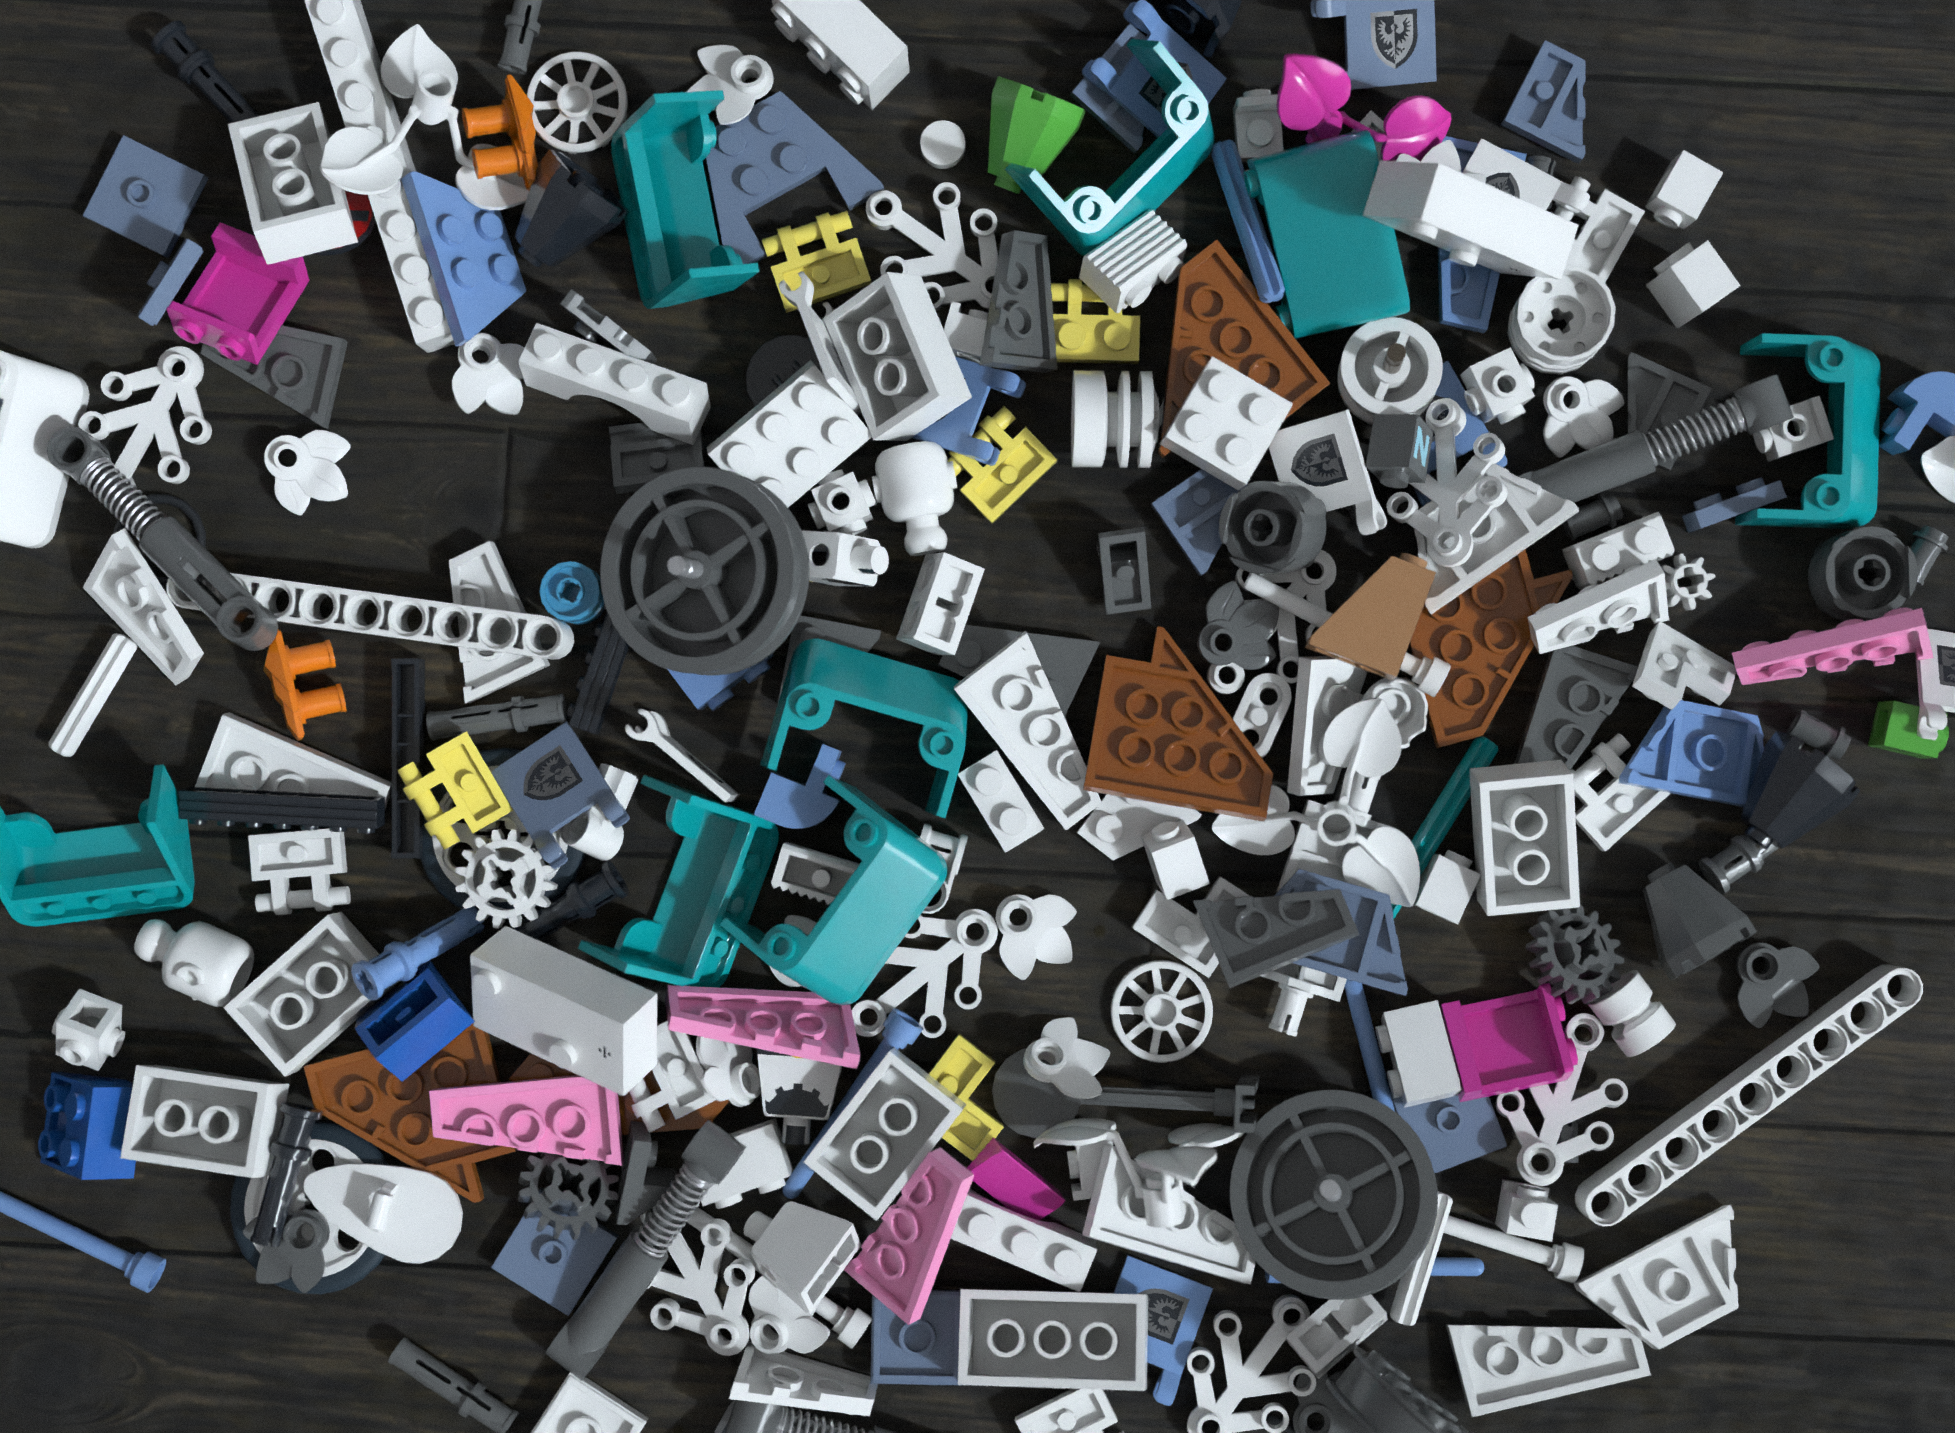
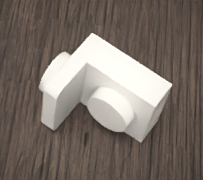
(1257, 124)

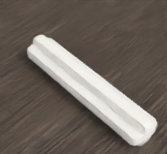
(92, 695)
(1415, 1281)

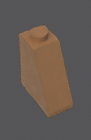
(1378, 619)

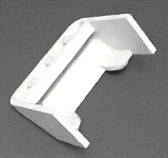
(33, 408)

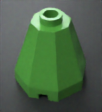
(1027, 129)

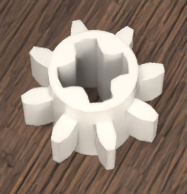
(1698, 578)

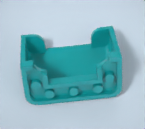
(1329, 255)

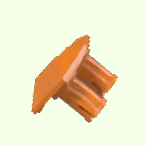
(511, 117)
(281, 668)

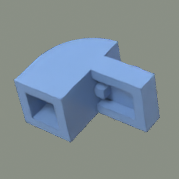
(1923, 402)
(798, 804)

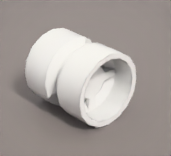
(1635, 1018)

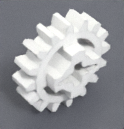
(493, 861)

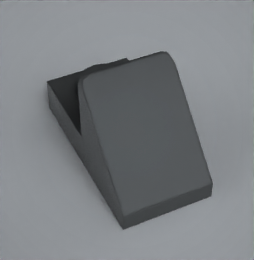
(1124, 570)
(639, 1179)

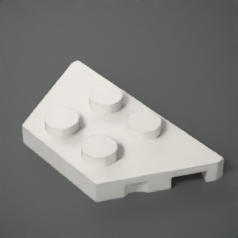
(1503, 533)
(1671, 1282)

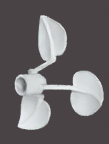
(416, 69)
(1360, 740)
(1176, 1165)

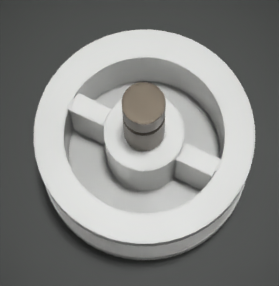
(1389, 369)

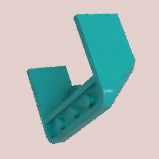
(668, 201)
(1093, 216)
(1850, 488)
(832, 672)
(98, 870)
(712, 879)
(867, 915)

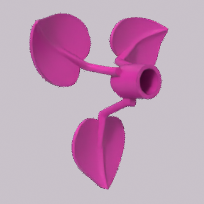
(1316, 89)

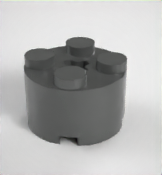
(1296, 531)
(1874, 550)

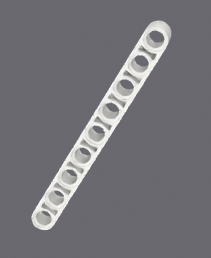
(393, 615)
(1769, 1090)

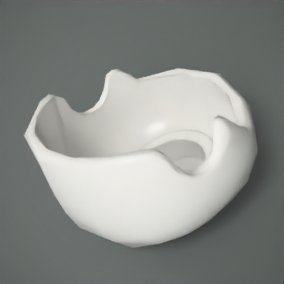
(1405, 704)

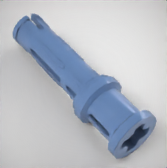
(402, 960)

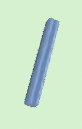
(1248, 222)

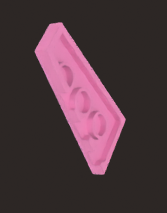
(1835, 649)
(767, 1020)
(534, 1115)
(909, 1245)

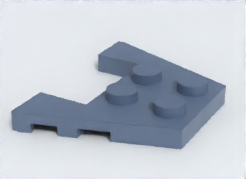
(768, 157)

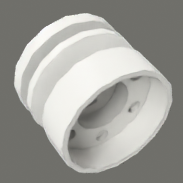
(1579, 300)
(1113, 419)

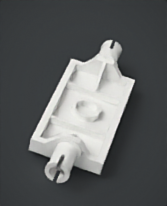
(1316, 856)

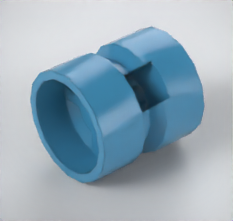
(572, 593)

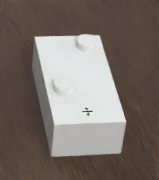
(1470, 219)
(564, 1010)
(1053, 1339)

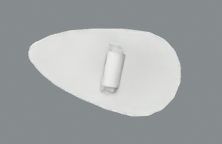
(389, 1208)

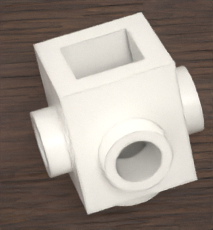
(1498, 387)
(849, 520)
(88, 1030)

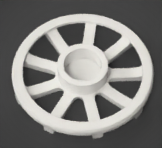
(578, 102)
(1161, 1011)

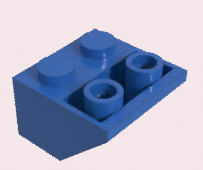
(413, 1022)
(86, 1126)

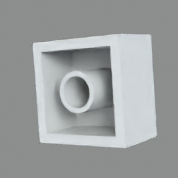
(1226, 423)

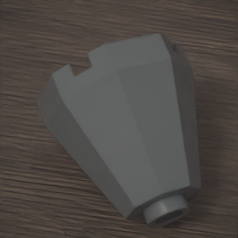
(1690, 919)

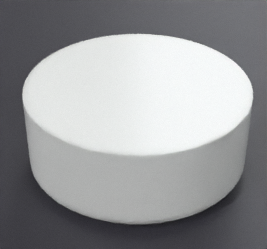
(942, 144)

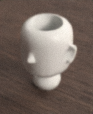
(916, 488)
(197, 959)

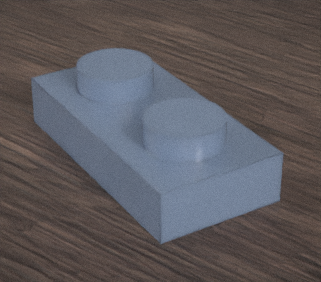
(1750, 496)

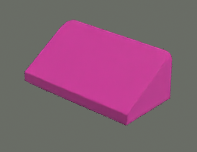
(1014, 1182)

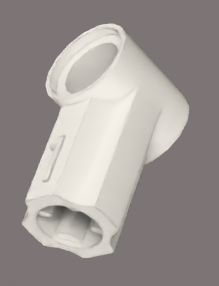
(592, 830)

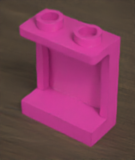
(239, 298)
(1509, 1043)

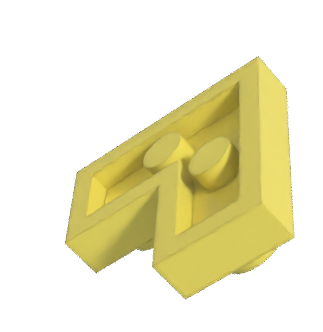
(961, 1072)

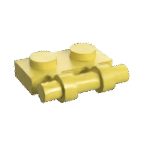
(831, 269)
(1092, 337)
(1016, 470)
(468, 784)

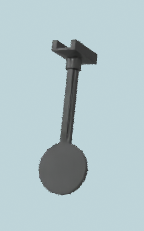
(1035, 1106)

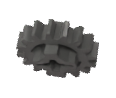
(1574, 954)
(576, 1205)

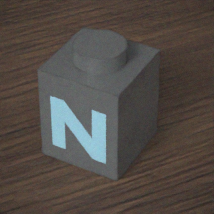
(1399, 449)

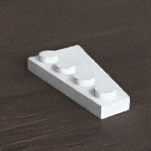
(261, 759)

